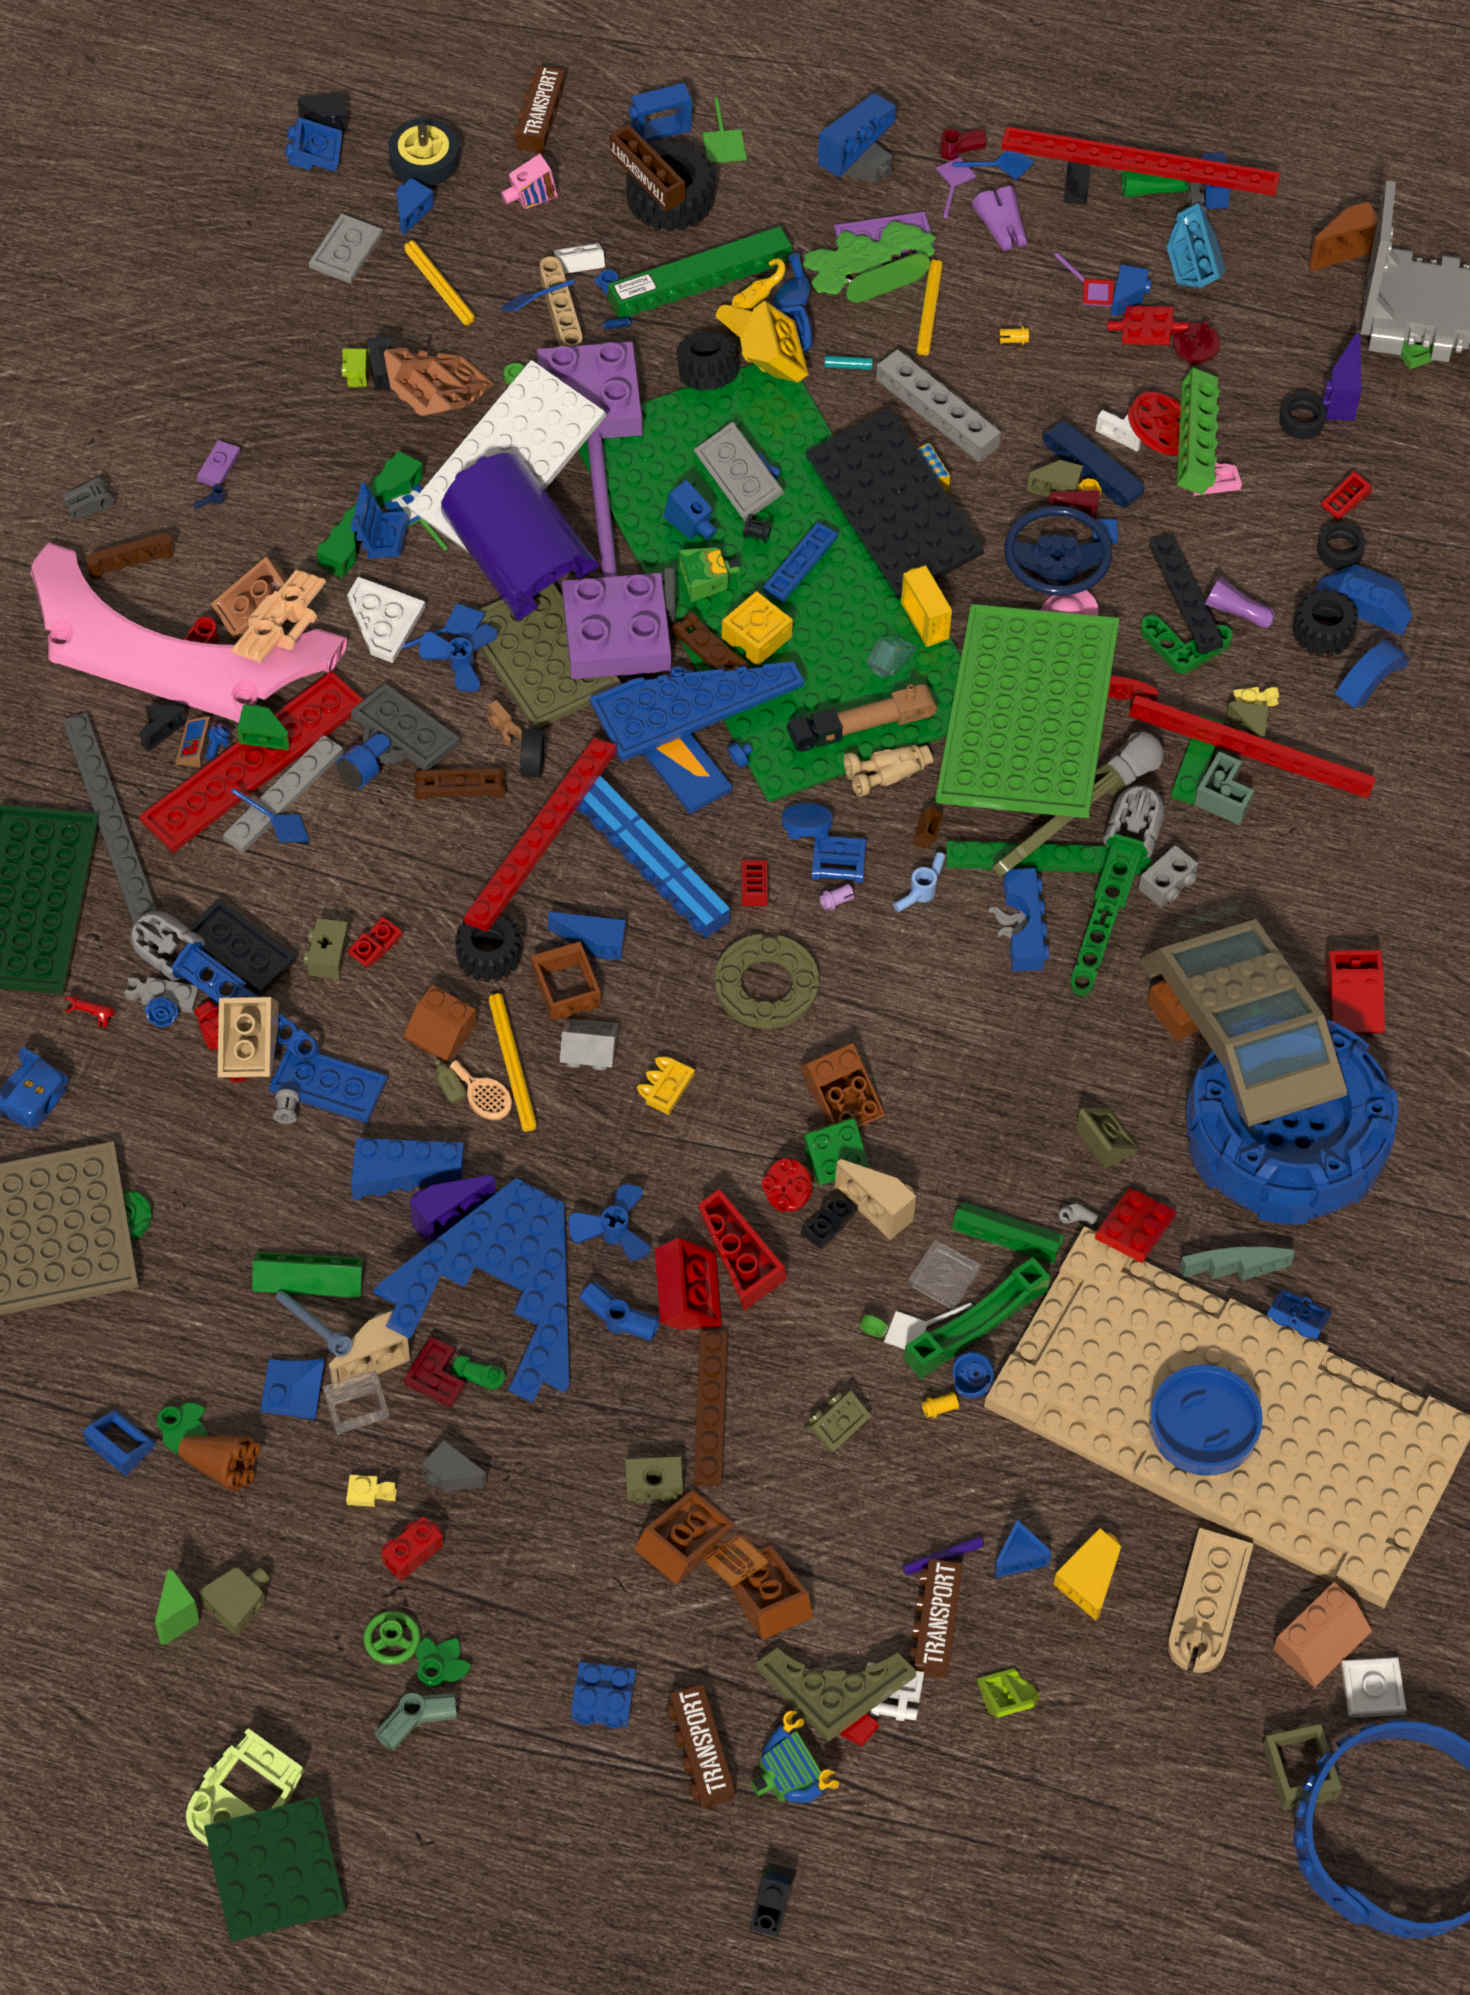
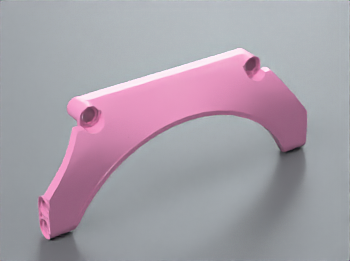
(200, 675)

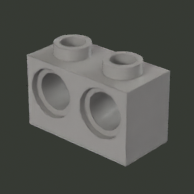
(1164, 873)

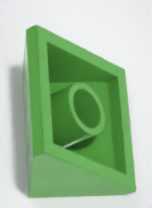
(175, 1611)

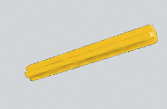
(439, 283)
(929, 307)

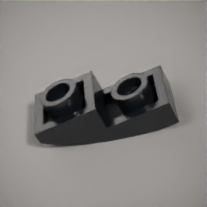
(829, 1221)

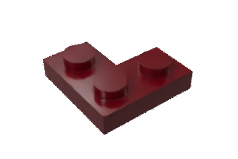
(428, 1374)

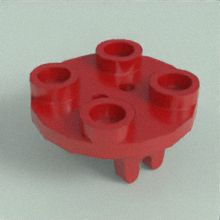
(780, 1176)

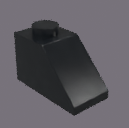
(324, 109)
(377, 365)

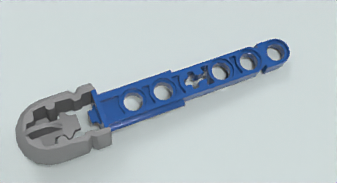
(193, 961)

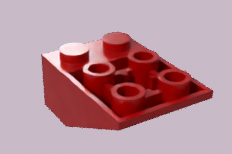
(1356, 990)

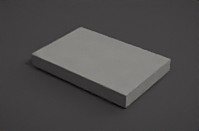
(346, 248)

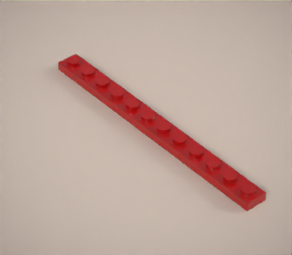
(1141, 161)

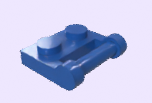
(839, 851)

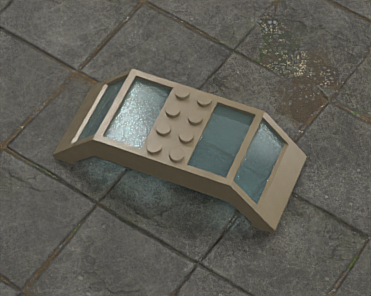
(1253, 1019)

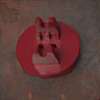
(1198, 344)

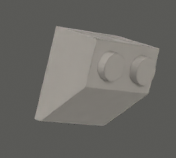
(589, 1043)

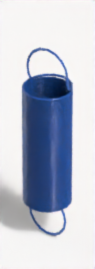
(617, 323)

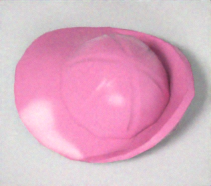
(1077, 603)

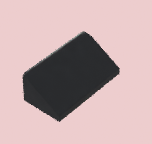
(1077, 183)

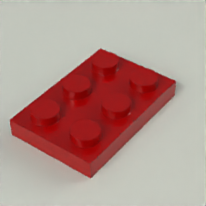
(1135, 1225)

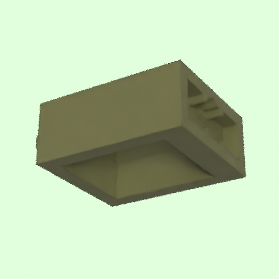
(1290, 1796)

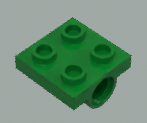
(829, 1145)

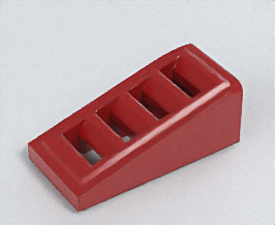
(1355, 480)
(754, 898)

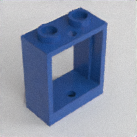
(660, 100)

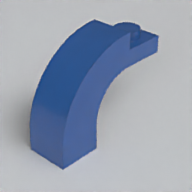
(1369, 672)

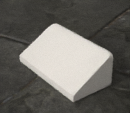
(581, 258)

